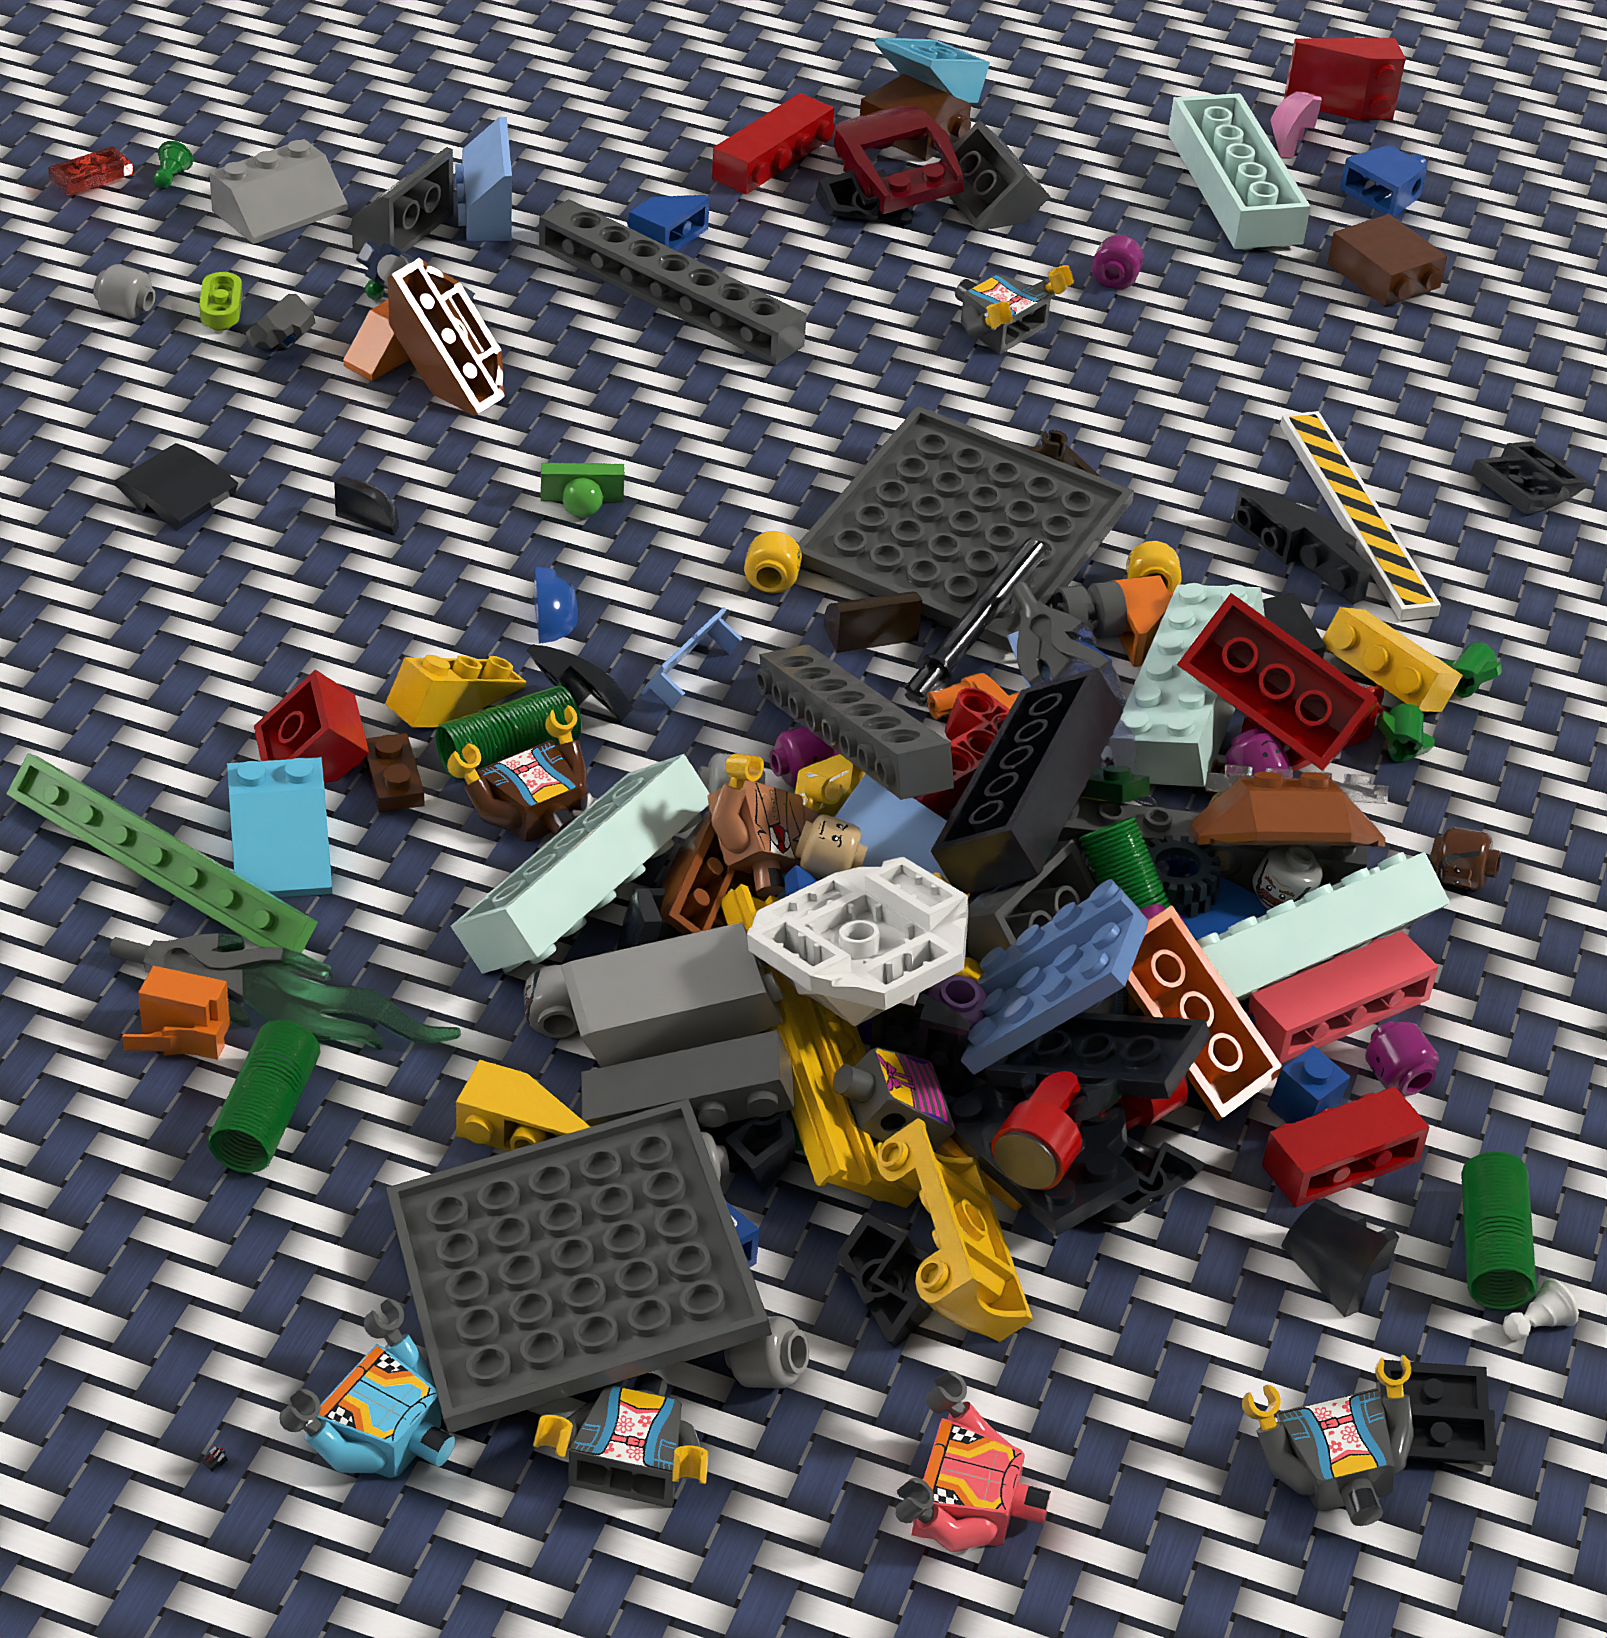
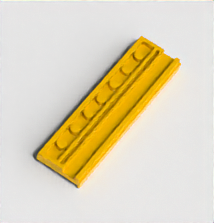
(818, 1047)

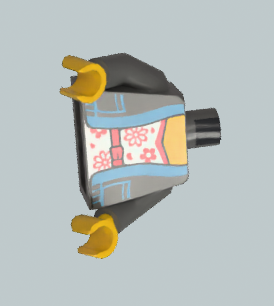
(1006, 310)
(628, 1443)
(1340, 1447)

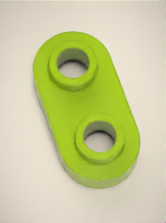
(220, 300)

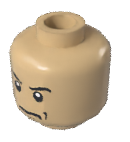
(830, 846)

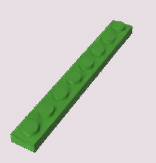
(160, 857)

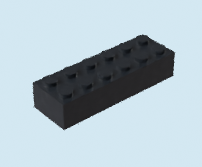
(1027, 783)

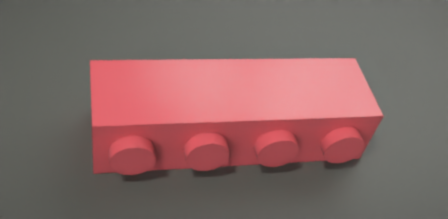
(1342, 995)

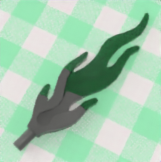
(267, 986)

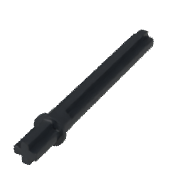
(938, 666)

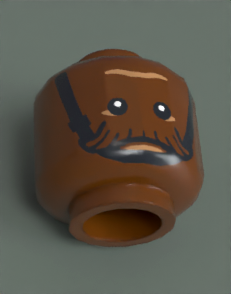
(1464, 858)

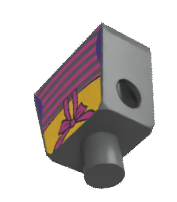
(893, 1091)

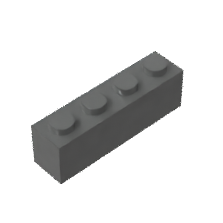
(721, 1080)

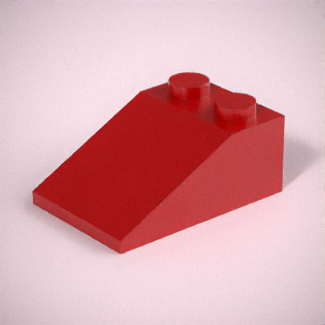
(1349, 74)

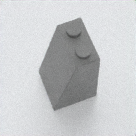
(672, 995)

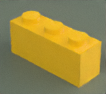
(1391, 659)

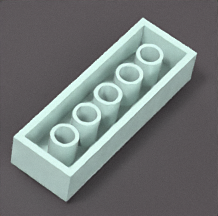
(1238, 171)
(1171, 713)
(583, 866)
(1325, 923)

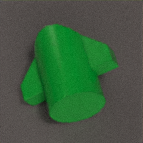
(1477, 666)
(1405, 732)

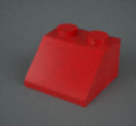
(315, 722)

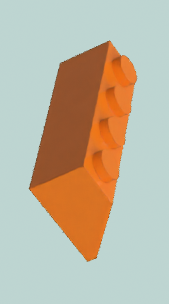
(1179, 981)

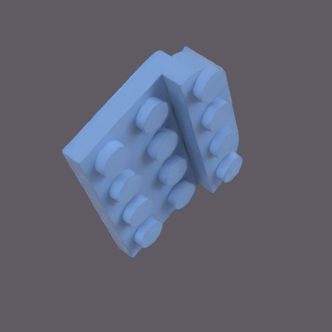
(1055, 973)

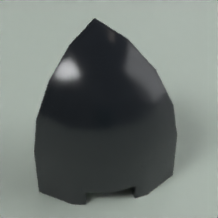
(365, 505)

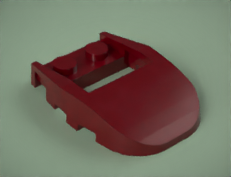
(880, 131)

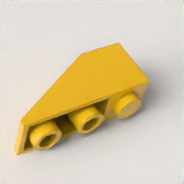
(444, 689)
(510, 1110)

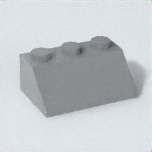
(276, 191)

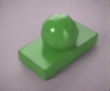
(582, 485)

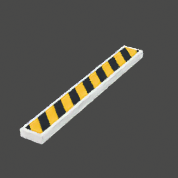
(1360, 516)

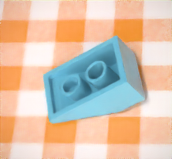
(937, 65)
(280, 826)

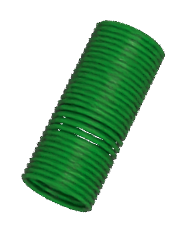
(513, 727)
(1121, 855)
(264, 1096)
(1498, 1230)

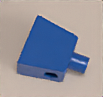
(1385, 178)

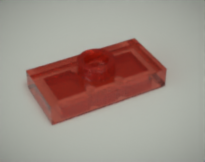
(90, 170)

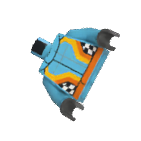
(381, 1409)

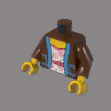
(531, 789)

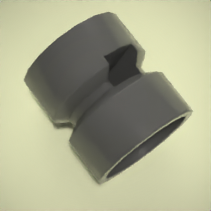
(1100, 607)

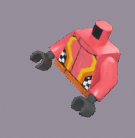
(969, 1478)

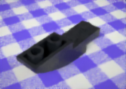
(1303, 535)

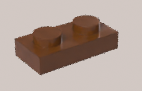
(394, 773)

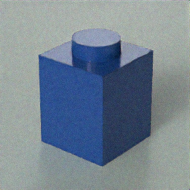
(1308, 1087)

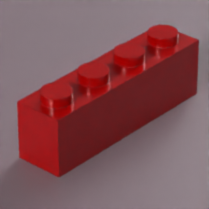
(772, 143)

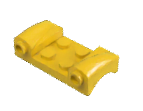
(972, 1272)

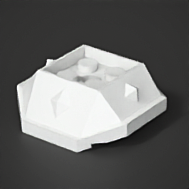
(865, 937)

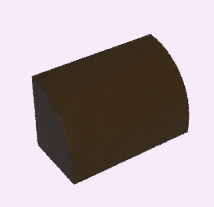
(873, 621)

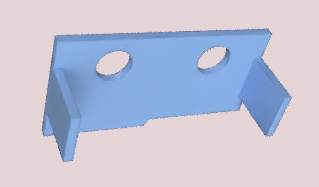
(716, 629)

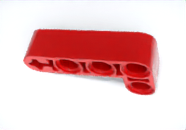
(971, 730)

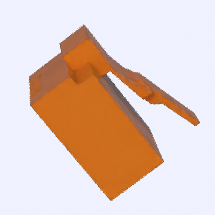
(181, 1014)

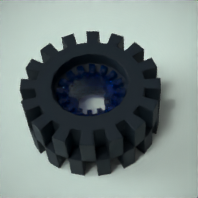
(1197, 872)

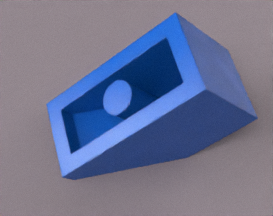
(671, 219)

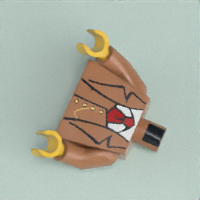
(762, 823)

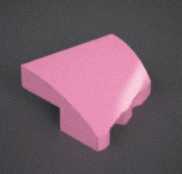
(1291, 118)

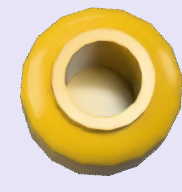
(1155, 559)
(772, 562)

